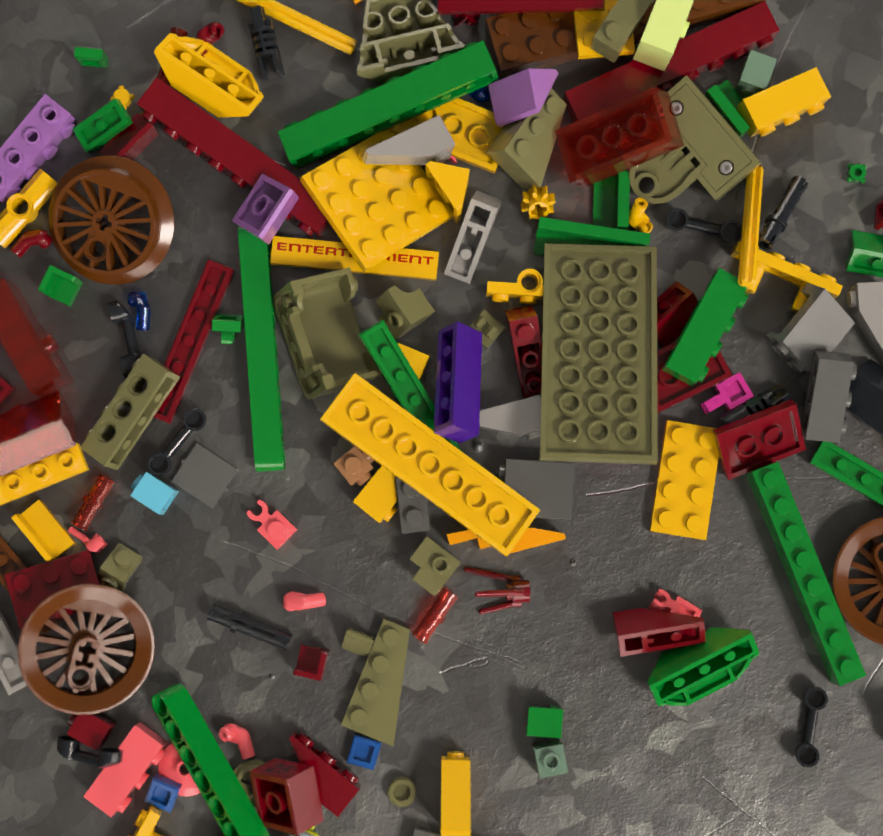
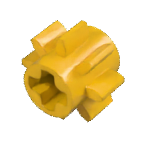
(538, 202)

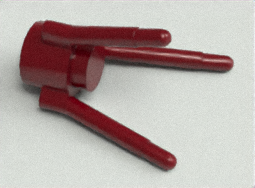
(517, 591)

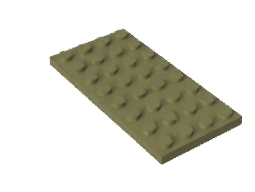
(599, 354)

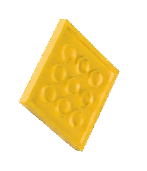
(375, 205)

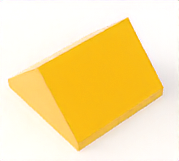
(451, 185)

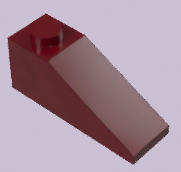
(653, 630)

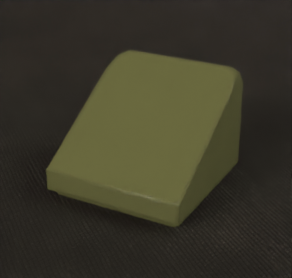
(357, 642)

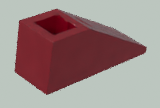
(526, 348)
(334, 785)

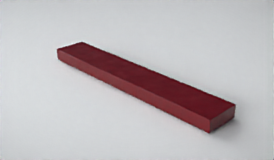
(461, 7)
(194, 332)

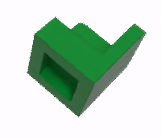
(60, 286)
(545, 722)

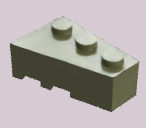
(527, 144)

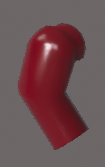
(29, 239)

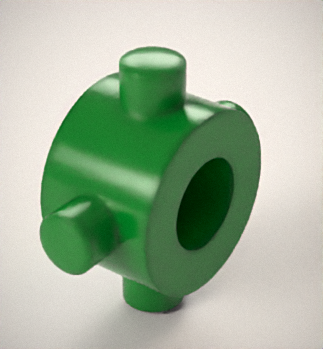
(856, 173)

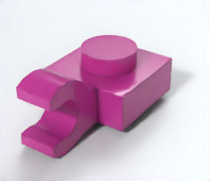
(730, 393)

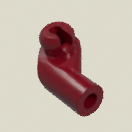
(210, 33)

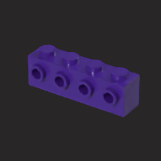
(458, 382)

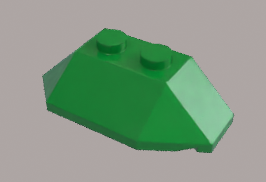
(700, 669)

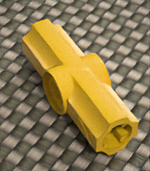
(34, 193)

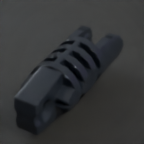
(264, 42)
(756, 404)

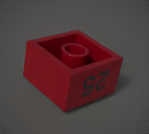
(287, 796)

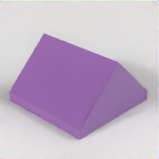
(521, 94)
(265, 208)

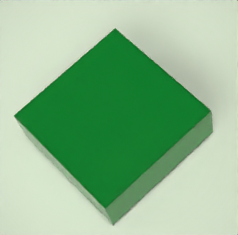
(91, 57)

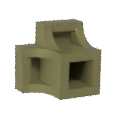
(403, 310)
(435, 566)

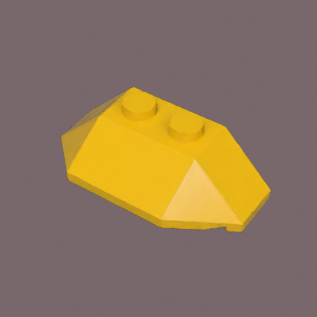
(210, 80)

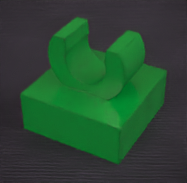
(228, 325)

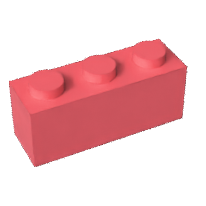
(114, 784)

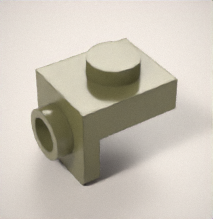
(119, 567)

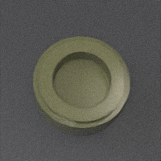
(402, 791)

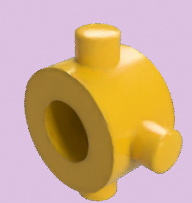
(124, 96)

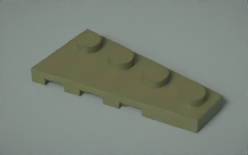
(378, 691)

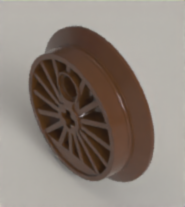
(133, 181)
(840, 580)
(96, 600)

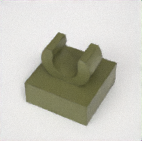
(488, 326)

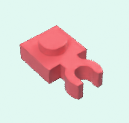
(274, 527)
(677, 606)

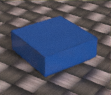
(364, 752)
(163, 793)

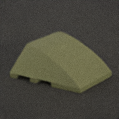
(401, 37)

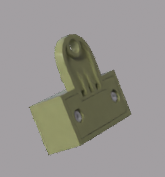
(709, 152)

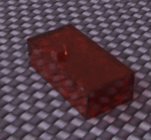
(619, 137)
(29, 345)
(35, 432)

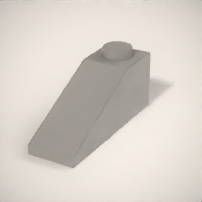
(414, 146)
(472, 236)
(867, 311)
(514, 418)

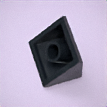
(868, 395)

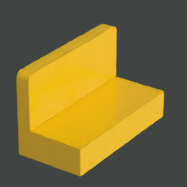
(44, 531)

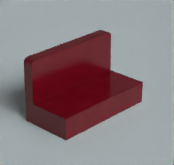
(131, 140)
(673, 312)

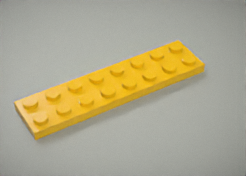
(430, 465)

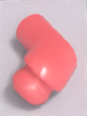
(301, 601)
(240, 737)

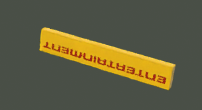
(335, 256)

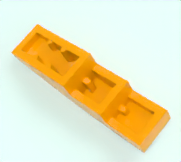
(531, 538)

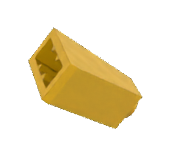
(455, 794)

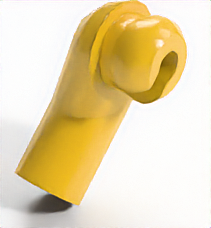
(638, 218)

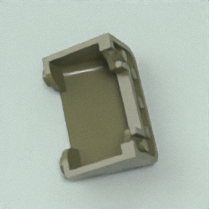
(323, 332)

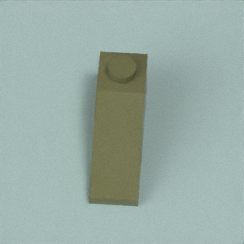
(619, 27)

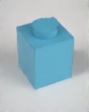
(153, 492)

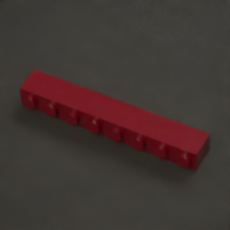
(692, 55)
(225, 150)

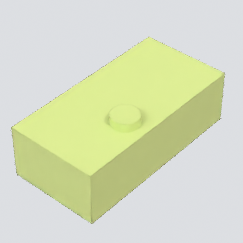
(662, 32)

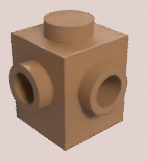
(355, 466)

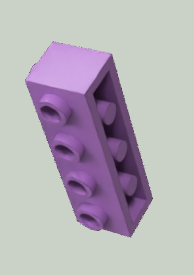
(32, 144)

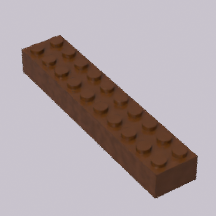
(549, 38)

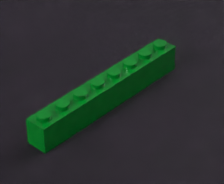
(388, 104)
(805, 574)

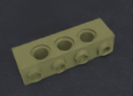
(143, 405)

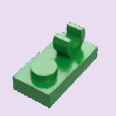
(102, 126)

